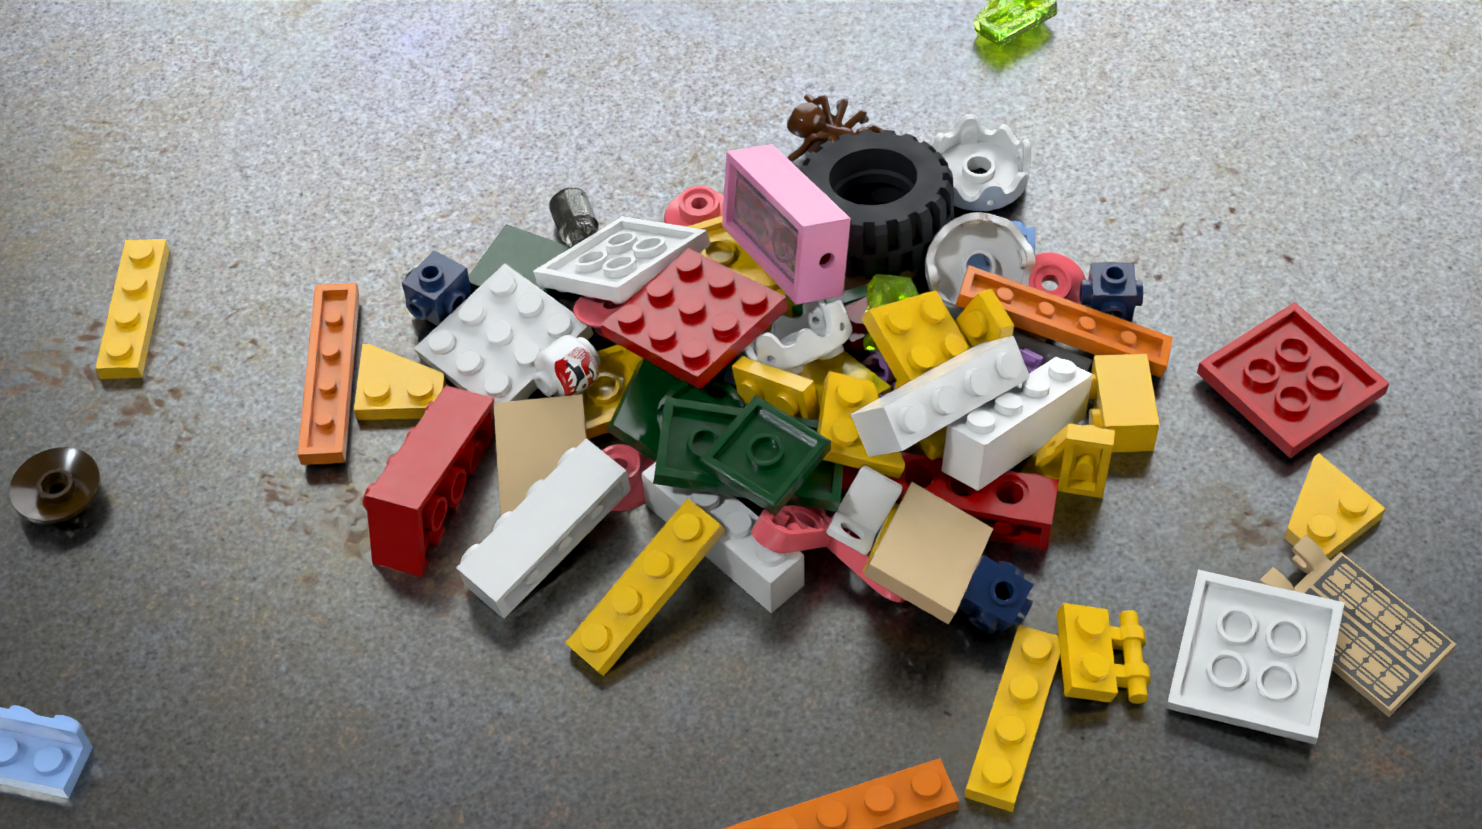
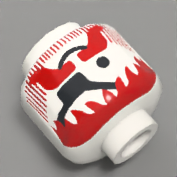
(566, 367)

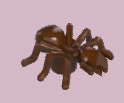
(820, 125)

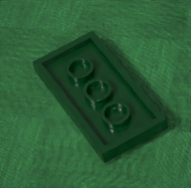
(694, 426)

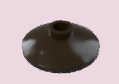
(55, 485)

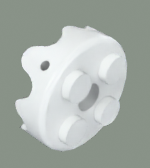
(996, 151)
(976, 234)
(803, 338)

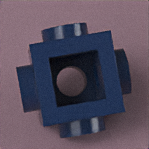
(436, 288)
(1112, 289)
(996, 596)

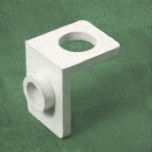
(864, 509)

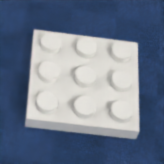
(619, 259)
(495, 337)
(1256, 656)

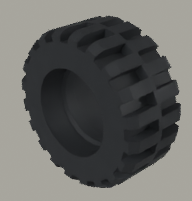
(890, 171)

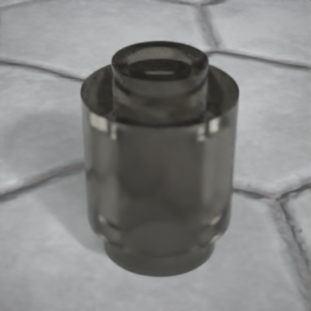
(573, 215)

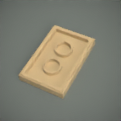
(532, 441)
(929, 553)

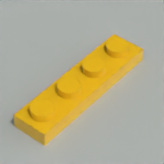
(133, 309)
(645, 586)
(1014, 719)

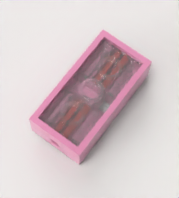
(785, 223)

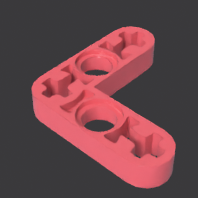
(804, 529)

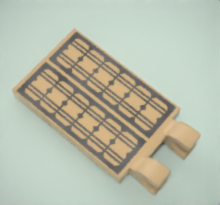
(1381, 641)

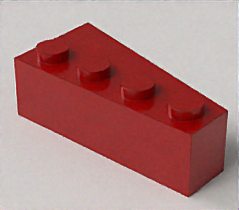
(427, 478)

